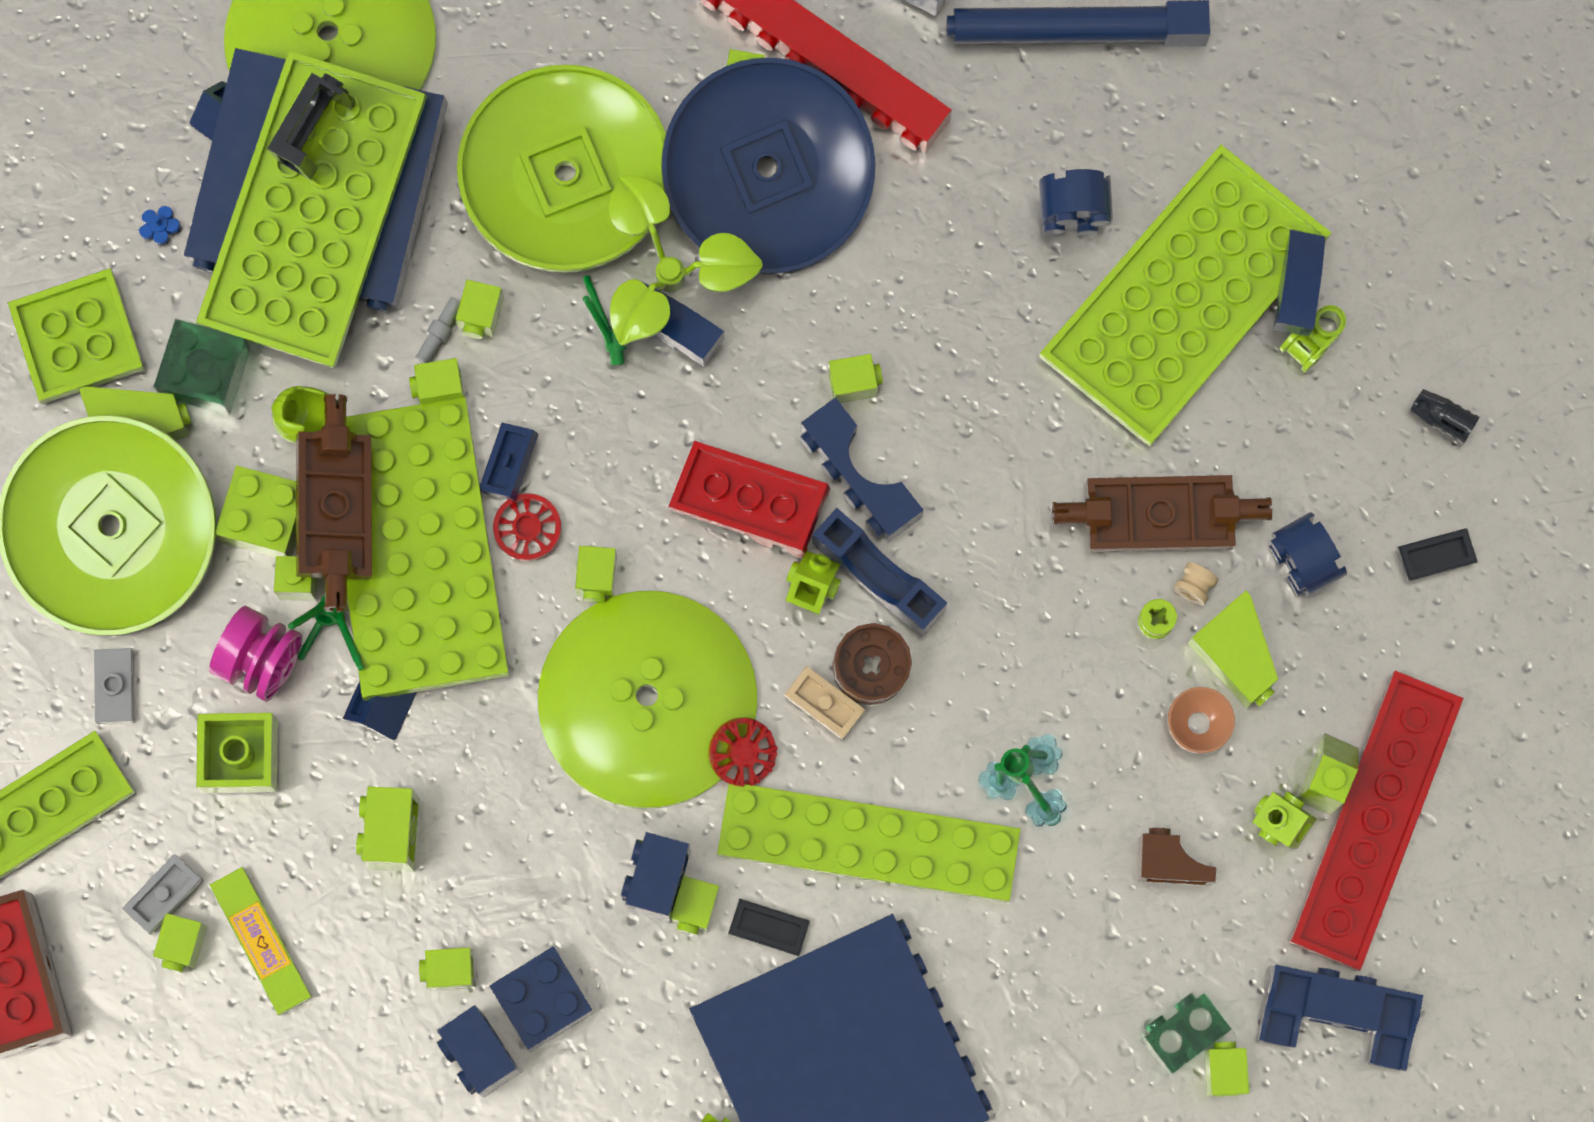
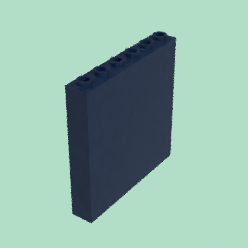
(235, 137)
(842, 1038)

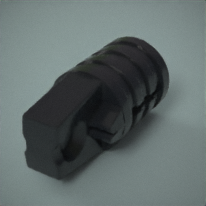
(1445, 415)

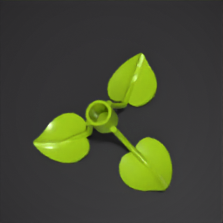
(640, 310)

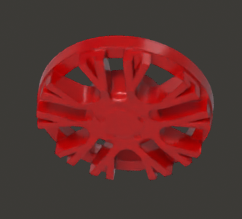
(527, 527)
(742, 751)

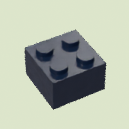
(657, 876)
(541, 999)
(478, 1052)

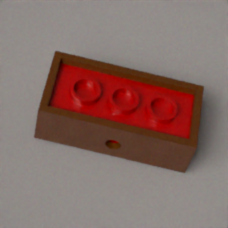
(29, 991)

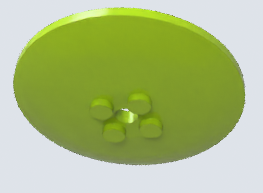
(373, 38)
(530, 131)
(56, 536)
(633, 750)

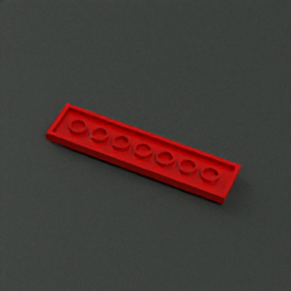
(1376, 821)

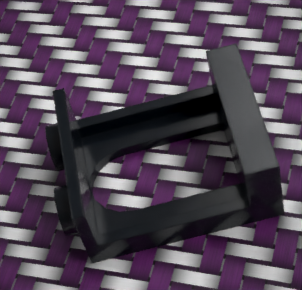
(302, 119)

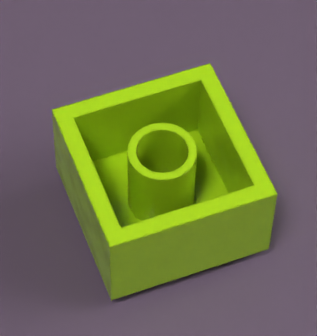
(259, 513)
(237, 753)
(389, 828)

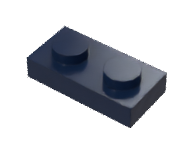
(508, 461)

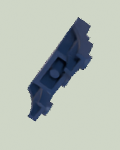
(1341, 1003)

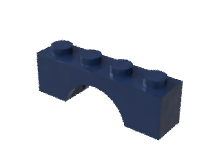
(889, 506)
(897, 590)

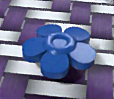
(158, 225)

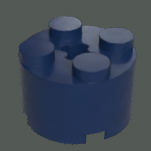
(1076, 202)
(1307, 554)

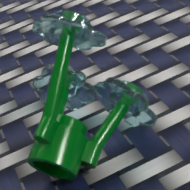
(1018, 767)

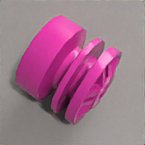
(249, 650)

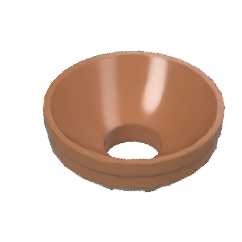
(1210, 704)

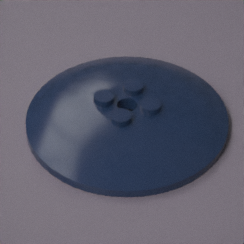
(781, 114)

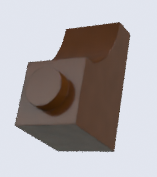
(1165, 861)

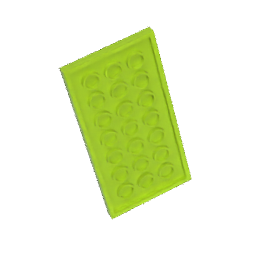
(304, 244)
(1180, 296)
(432, 591)

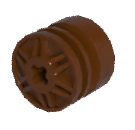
(871, 642)

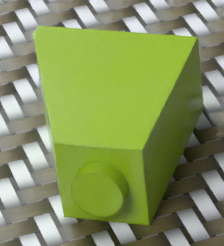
(153, 408)
(1238, 652)
(1330, 775)

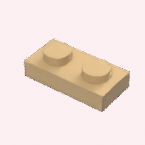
(824, 703)

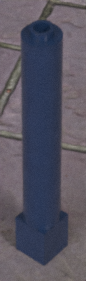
(1174, 24)

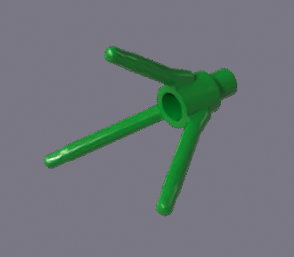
(596, 311)
(326, 618)

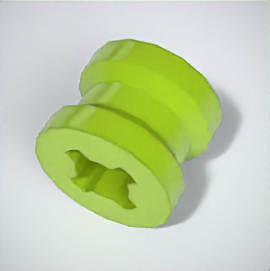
(1152, 625)

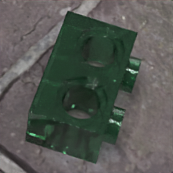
(1190, 1041)

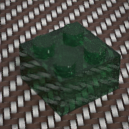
(202, 366)

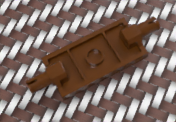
(334, 504)
(1161, 513)

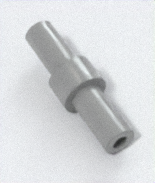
(438, 331)

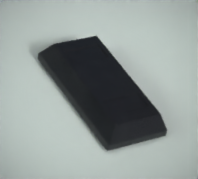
(1437, 554)
(769, 927)

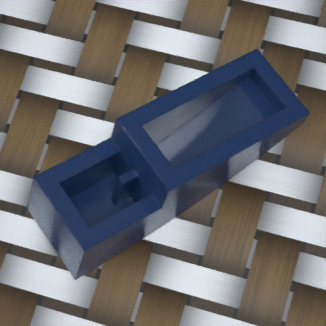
(1300, 283)
(690, 332)

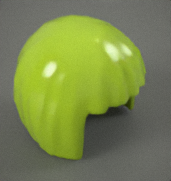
(298, 410)

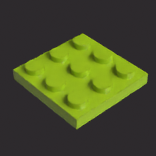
(76, 336)

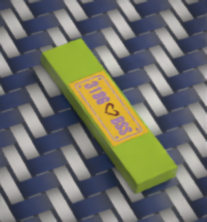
(260, 941)

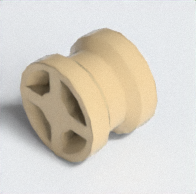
(1195, 583)

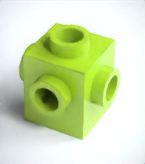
(813, 582)
(1295, 820)

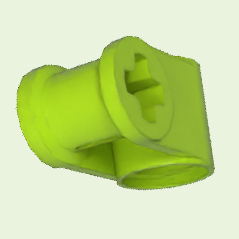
(1311, 349)

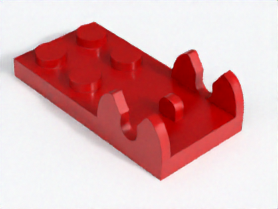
(749, 498)

